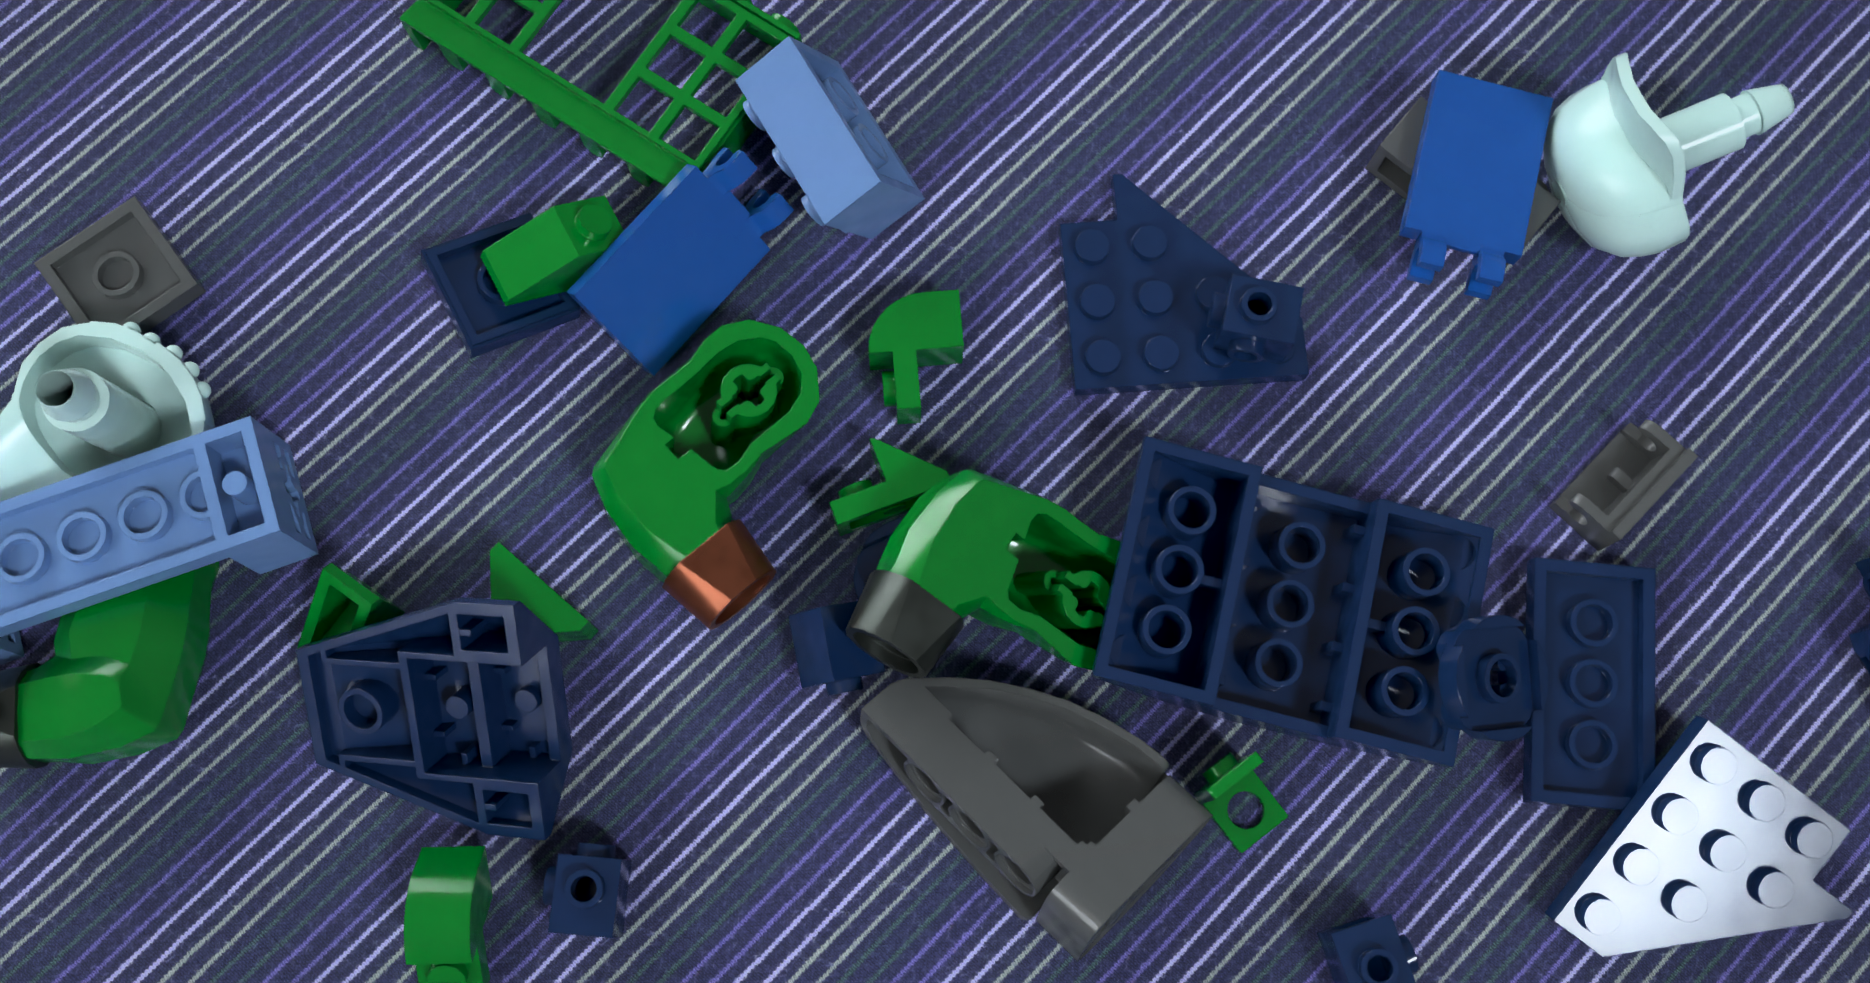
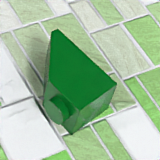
(551, 250)

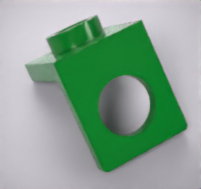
(1225, 780)

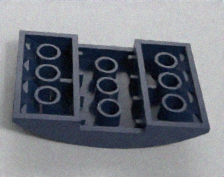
(1288, 604)

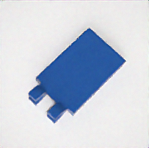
(1474, 178)
(679, 259)

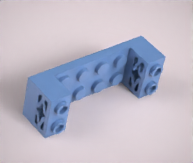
(149, 521)

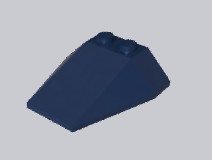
(447, 712)

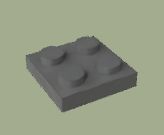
(121, 271)

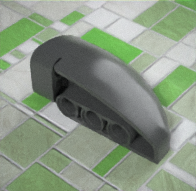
(1037, 797)

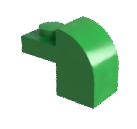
(910, 335)
(447, 915)

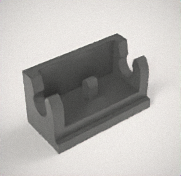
(1622, 483)

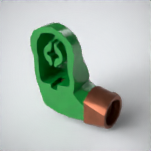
(695, 453)

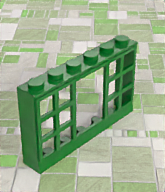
(598, 122)

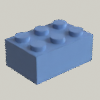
(827, 140)

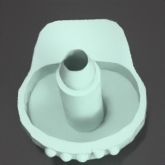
(1627, 168)
(94, 400)

